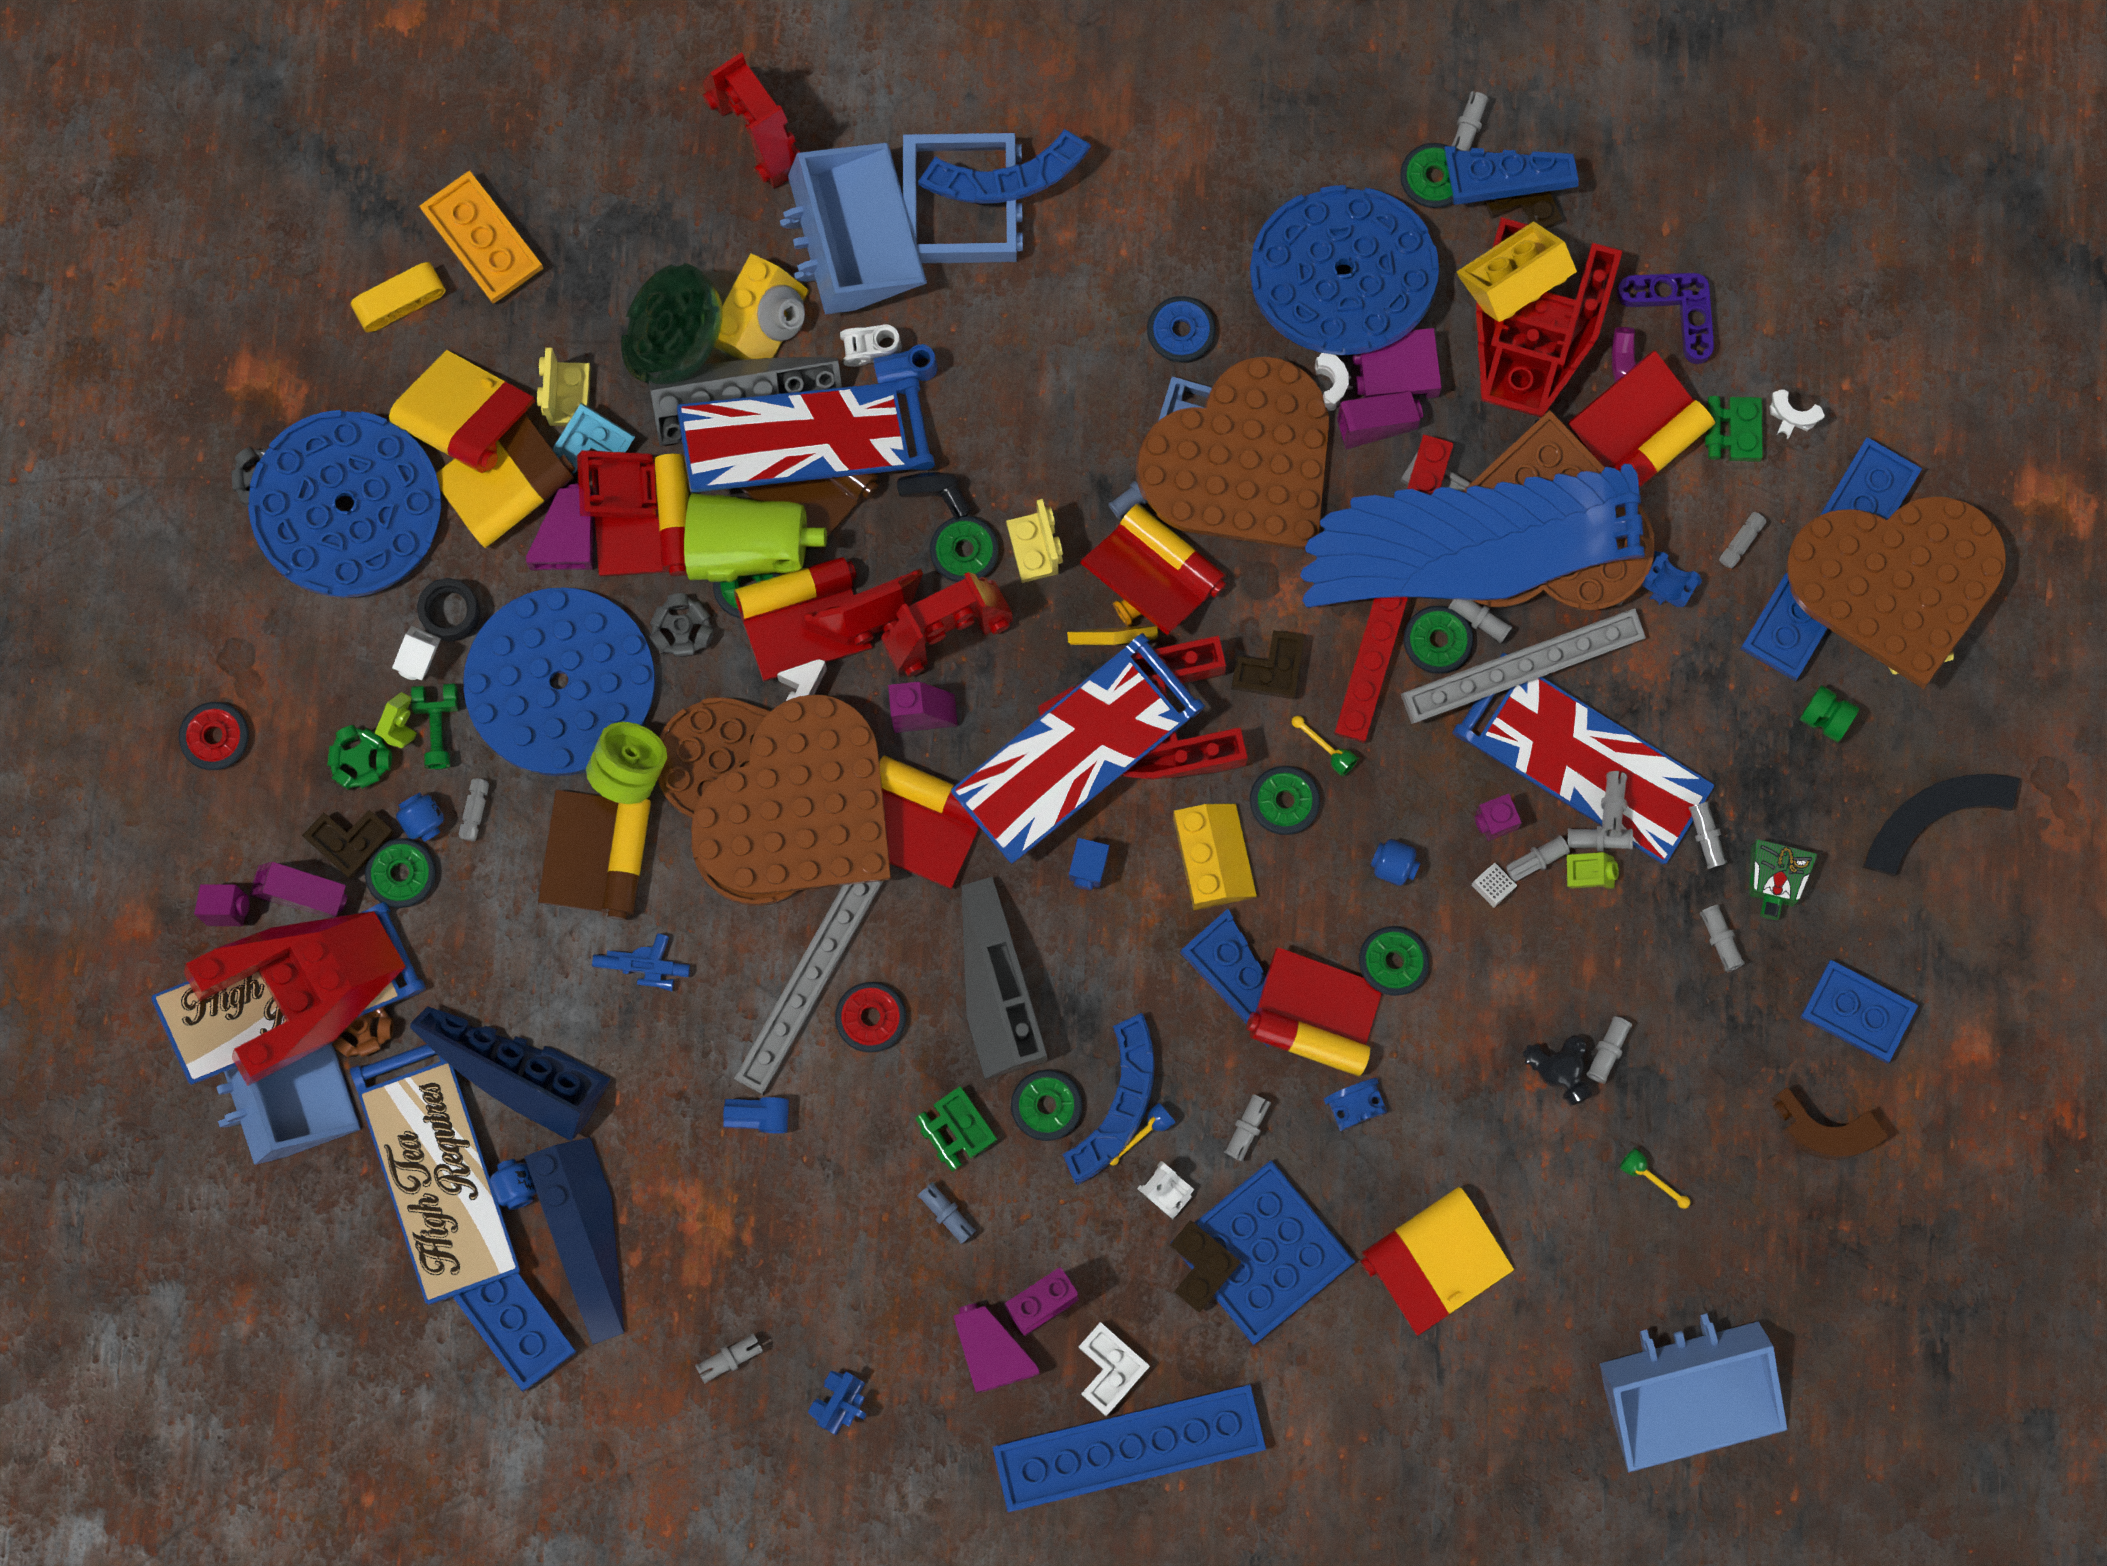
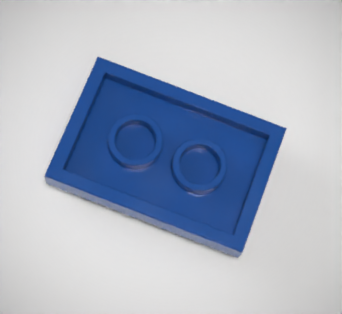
(1858, 1011)

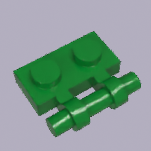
(1744, 429)
(965, 1124)

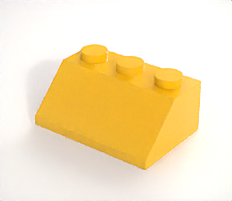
(1517, 271)
(740, 326)
(1214, 855)

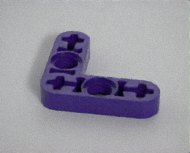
(1686, 300)

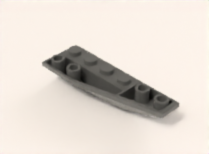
(738, 380)
(995, 987)

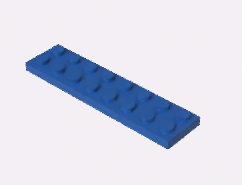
(1872, 483)
(1129, 1448)

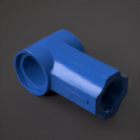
(902, 365)
(766, 1114)

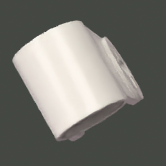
(867, 344)

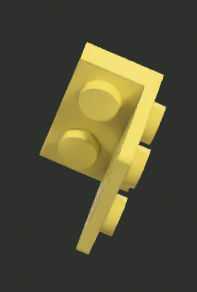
(563, 388)
(1033, 544)

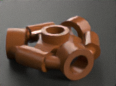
(362, 1031)

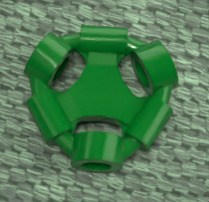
(358, 757)

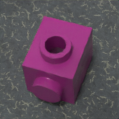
(1497, 817)
(221, 905)

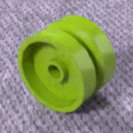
(626, 762)

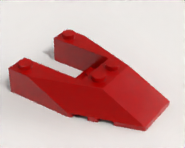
(1541, 346)
(1193, 755)
(317, 975)

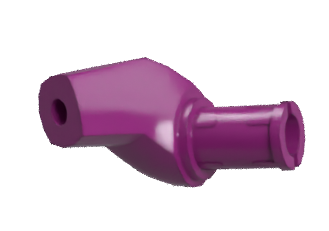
(1623, 351)

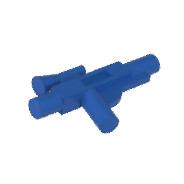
(646, 961)

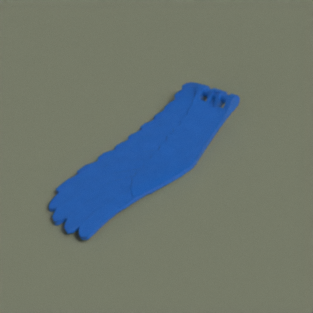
(1474, 541)

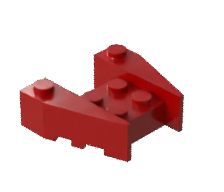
(738, 90)
(940, 613)

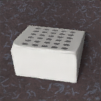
(1494, 885)

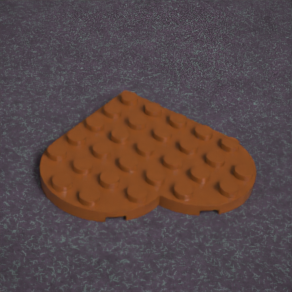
(1551, 450)
(1245, 460)
(1899, 583)
(700, 748)
(802, 808)

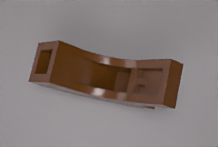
(1826, 1141)

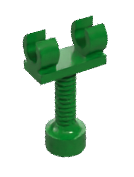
(436, 757)

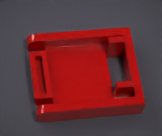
(620, 484)

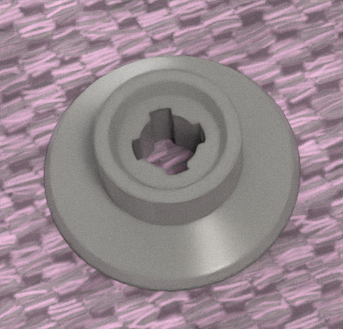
(772, 316)

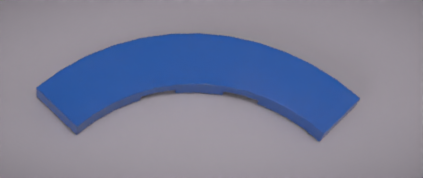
(1008, 182)
(1128, 1104)

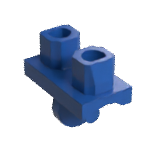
(843, 1404)

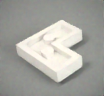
(1119, 1365)

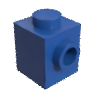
(1088, 864)

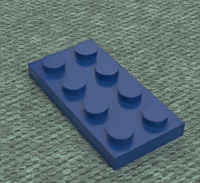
(516, 1329)

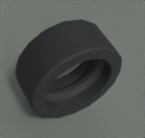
(437, 588)

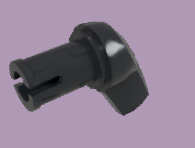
(936, 484)

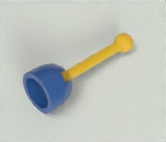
(1157, 1119)

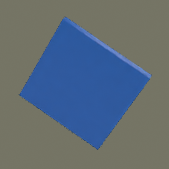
(1281, 1250)

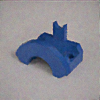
(1670, 582)
(1356, 1103)

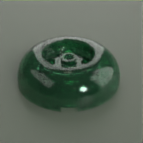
(672, 325)

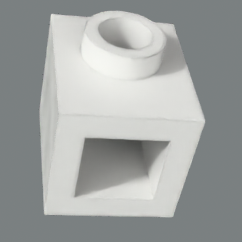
(416, 654)

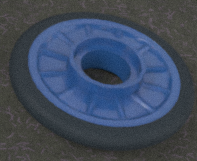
(1181, 310)

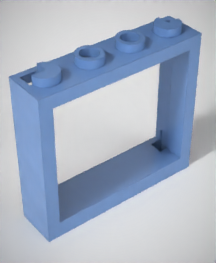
(962, 142)

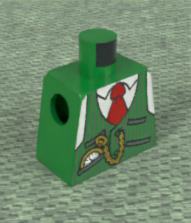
(1778, 875)

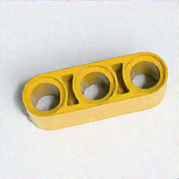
(398, 297)

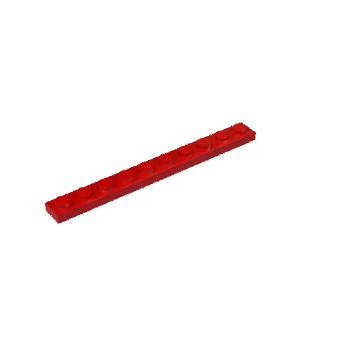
(1386, 613)

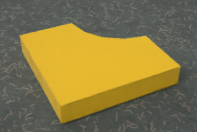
(1110, 636)

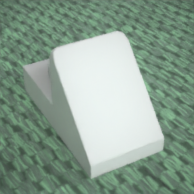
(803, 678)

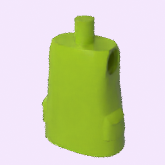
(745, 537)

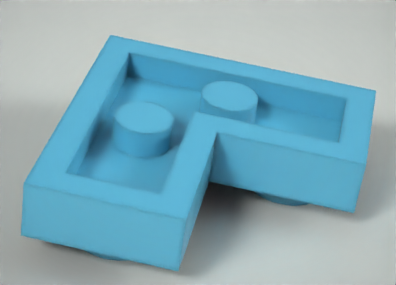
(590, 430)

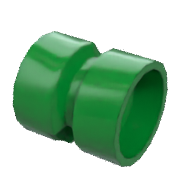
(1829, 713)

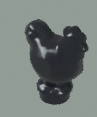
(1562, 1068)

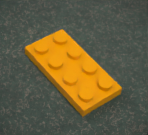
(481, 237)

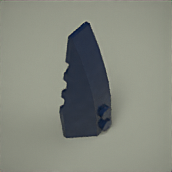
(528, 1080)
(583, 1230)

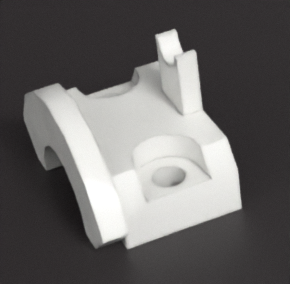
(1335, 369)
(1782, 409)
(1167, 1190)

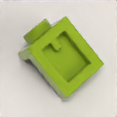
(393, 720)
(1591, 870)

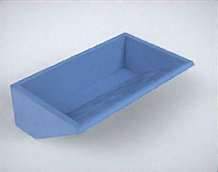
(852, 226)
(292, 1107)
(1694, 1394)

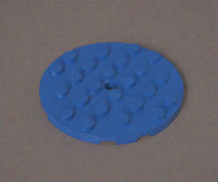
(1344, 313)
(335, 549)
(524, 649)

